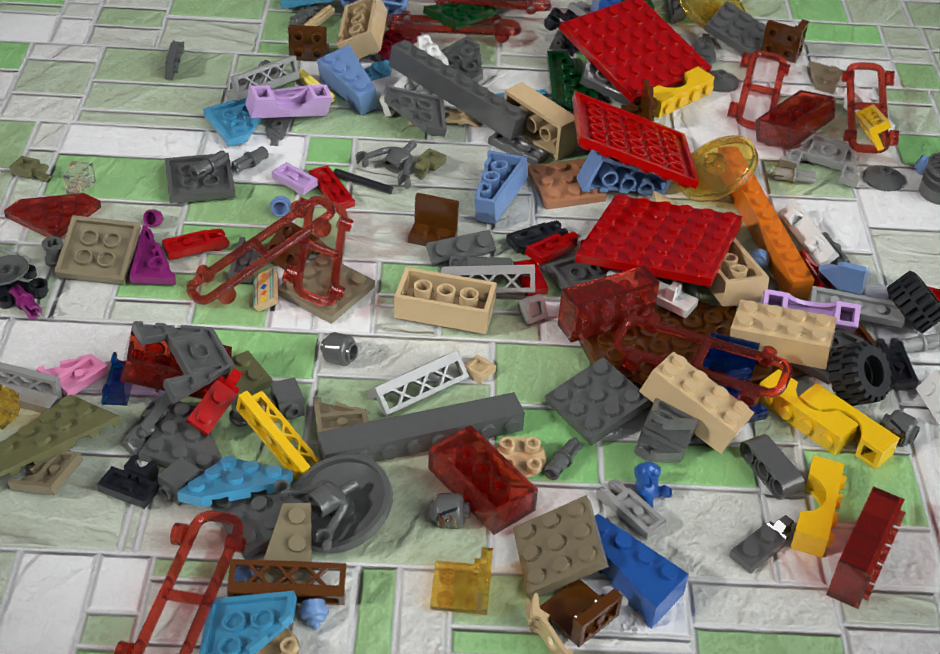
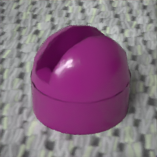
(153, 218)

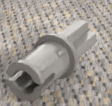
(794, 175)
(920, 342)

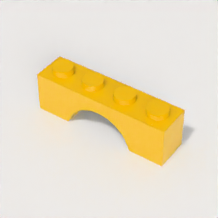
(695, 86)
(829, 429)
(872, 440)
(814, 526)

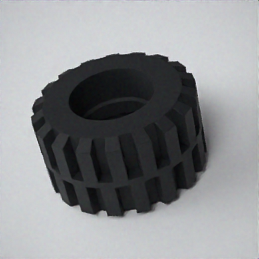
(915, 301)
(860, 373)

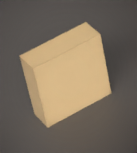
(479, 368)

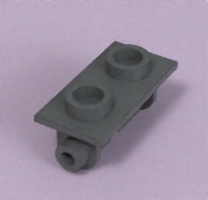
(559, 43)

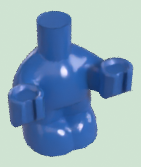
(647, 482)

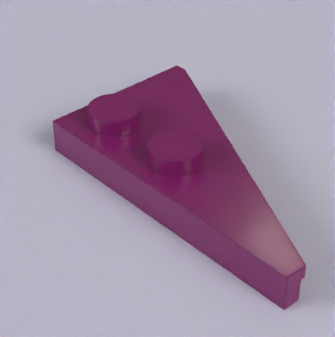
(149, 262)

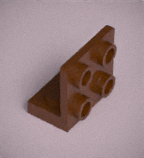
(785, 39)
(307, 42)
(647, 104)
(434, 219)
(290, 255)
(581, 611)

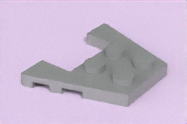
(825, 152)

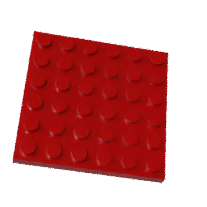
(633, 45)
(633, 140)
(664, 237)

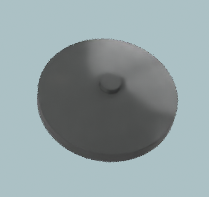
(367, 506)

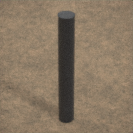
(363, 181)

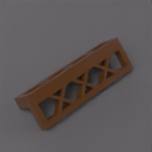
(330, 593)

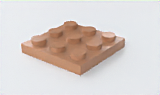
(558, 184)

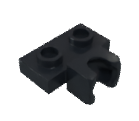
(132, 484)

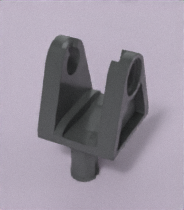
(665, 434)

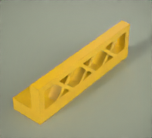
(872, 123)
(272, 436)

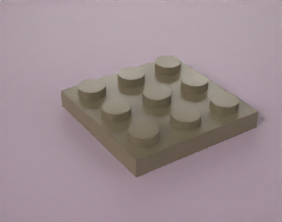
(98, 250)
(317, 280)
(559, 547)

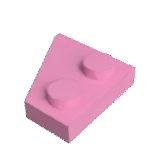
(77, 373)

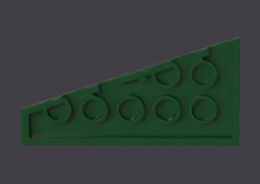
(460, 15)
(565, 80)

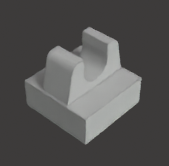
(533, 308)

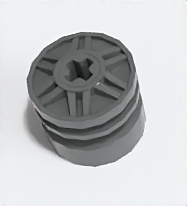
(930, 182)

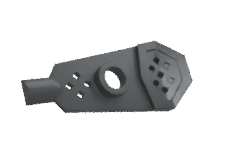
(706, 49)
(277, 133)

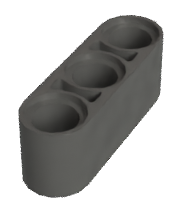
(772, 466)

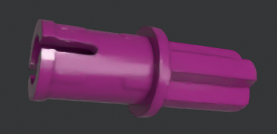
(25, 302)

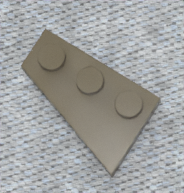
(291, 541)

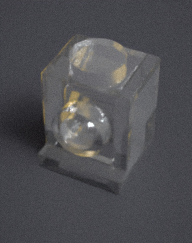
(78, 177)

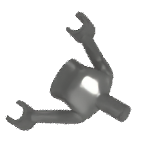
(395, 161)
(324, 499)

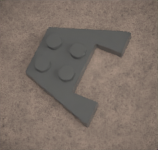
(196, 352)

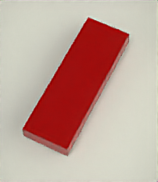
(331, 187)

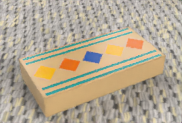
(266, 289)

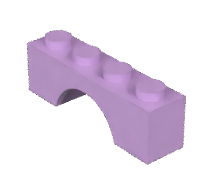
(311, 101)
(846, 313)

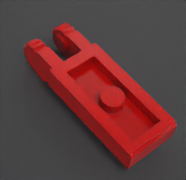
(195, 243)

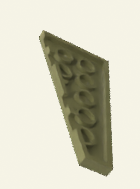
(53, 433)

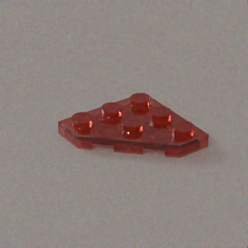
(51, 214)

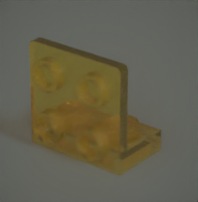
(462, 585)

